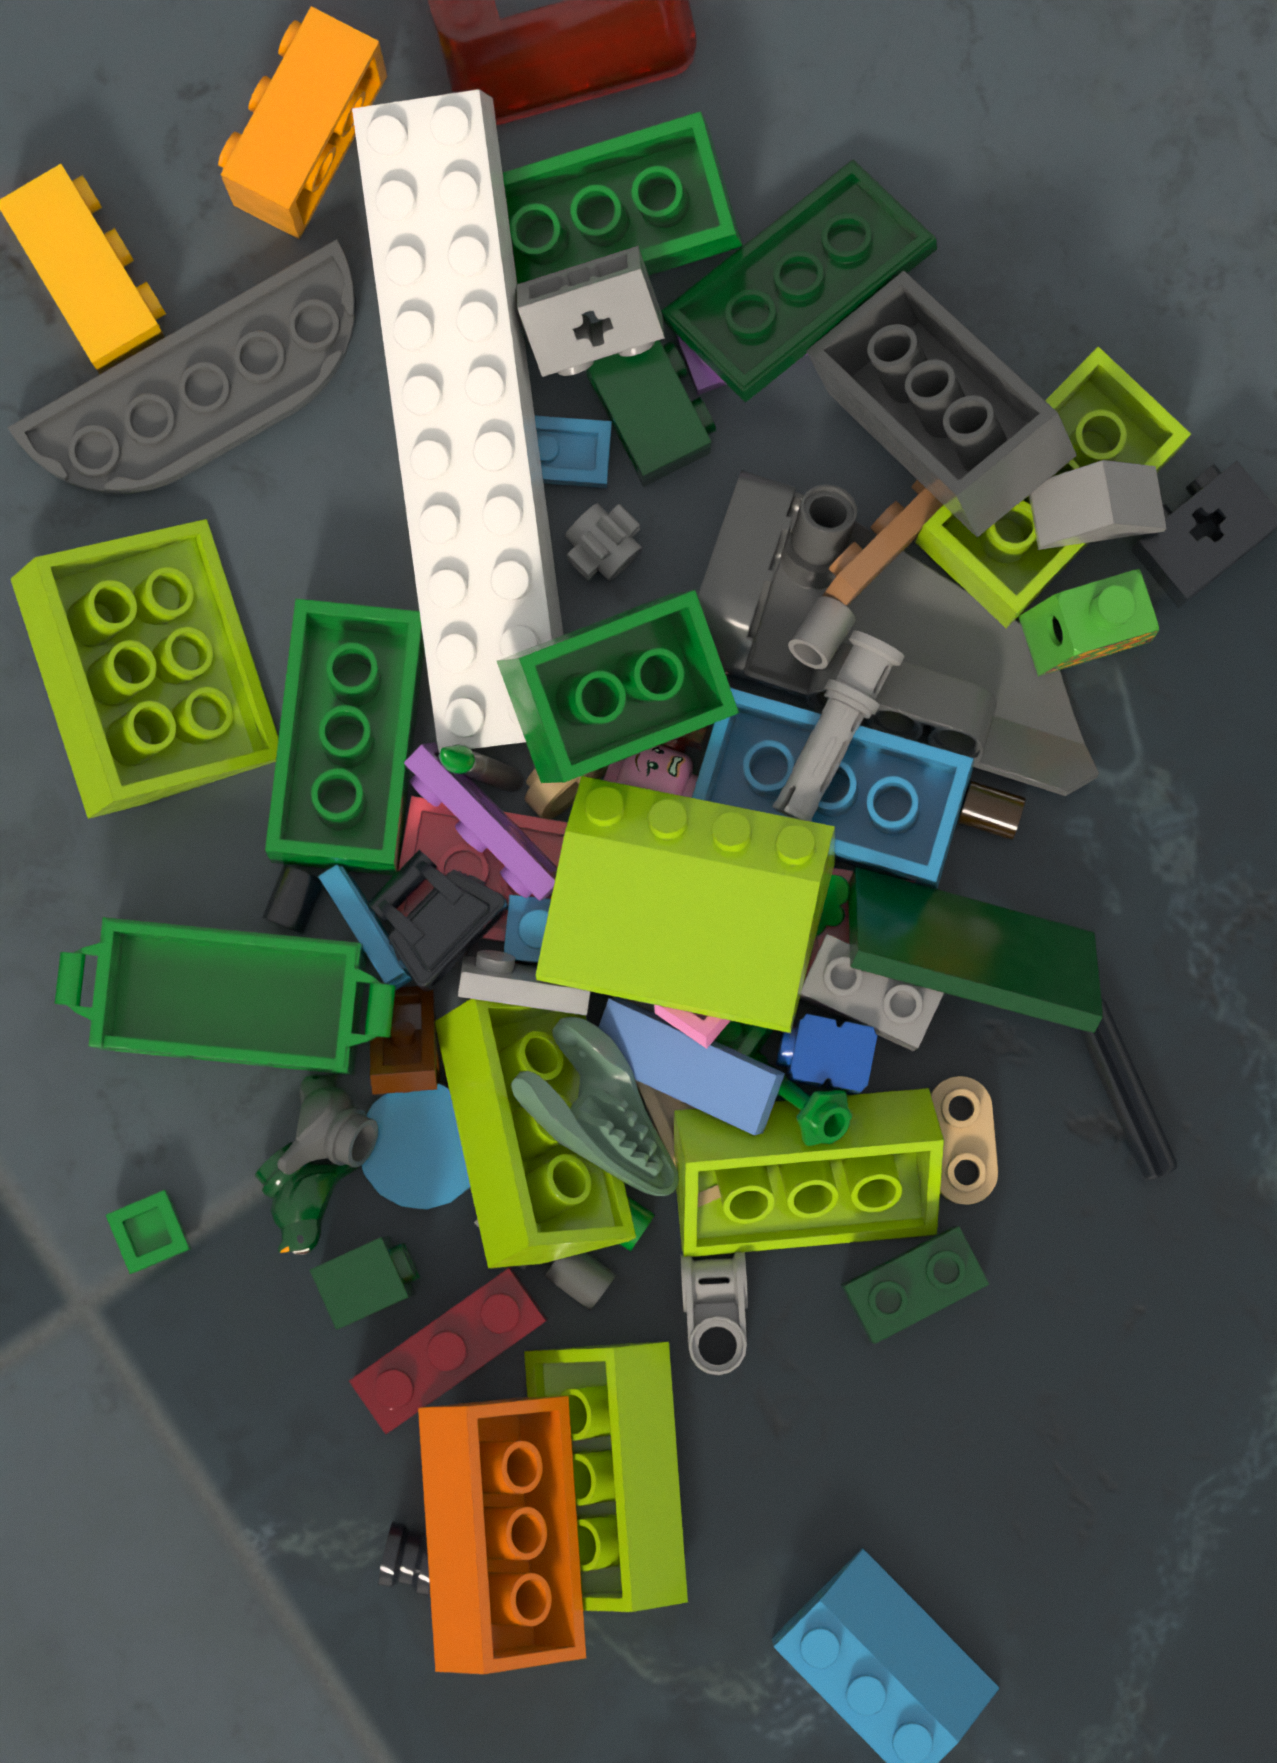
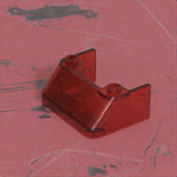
(560, 50)

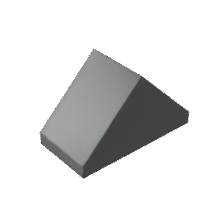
(1097, 504)

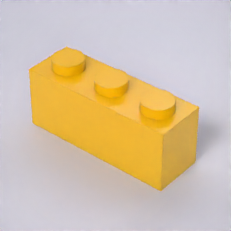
(83, 267)

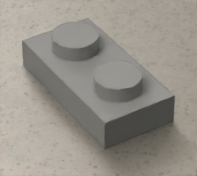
(499, 979)

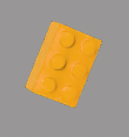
(302, 121)

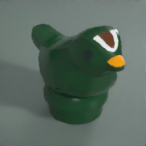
(299, 1199)

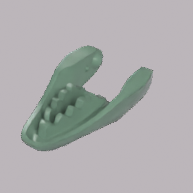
(607, 1118)

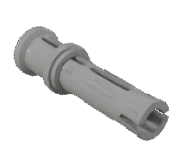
(849, 701)

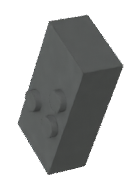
(942, 403)

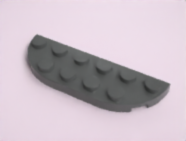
(201, 384)

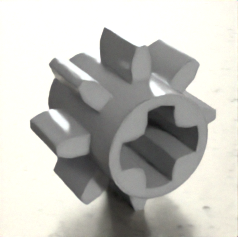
(603, 542)

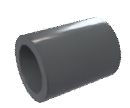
(581, 1278)

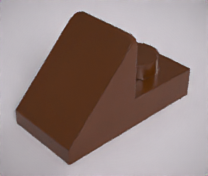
(411, 1054)

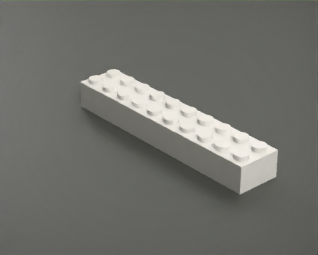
(459, 402)

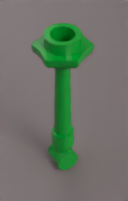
(822, 1116)

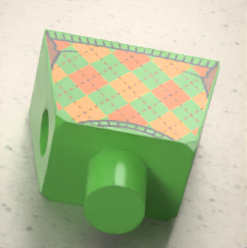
(1093, 620)

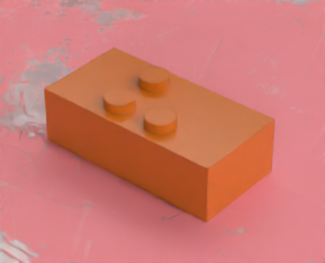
(502, 1534)

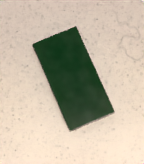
(798, 279)
(974, 950)

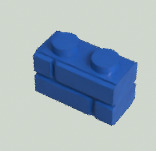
(828, 1054)

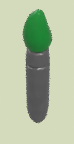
(462, 759)

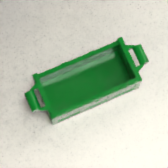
(227, 996)

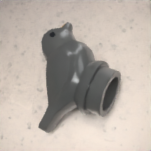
(329, 1127)

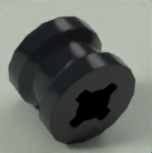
(405, 1560)

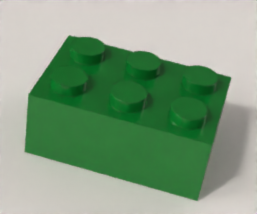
(617, 687)

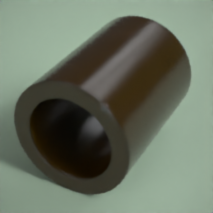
(991, 810)

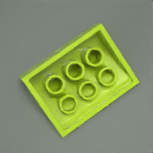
(145, 666)
(686, 903)

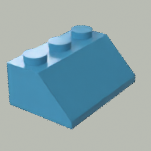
(885, 1665)

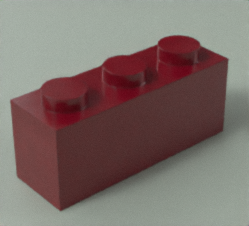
(448, 1350)

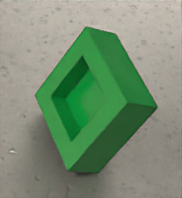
(148, 1231)

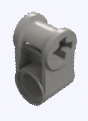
(715, 1305)

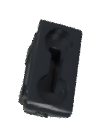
(442, 924)

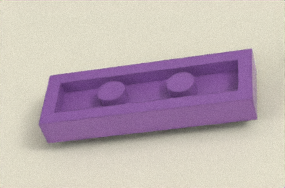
(483, 823)

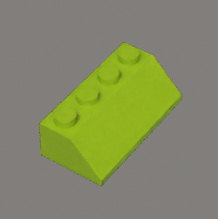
(527, 1189)
(786, 1194)
(621, 1470)

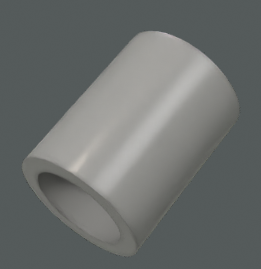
(821, 632)

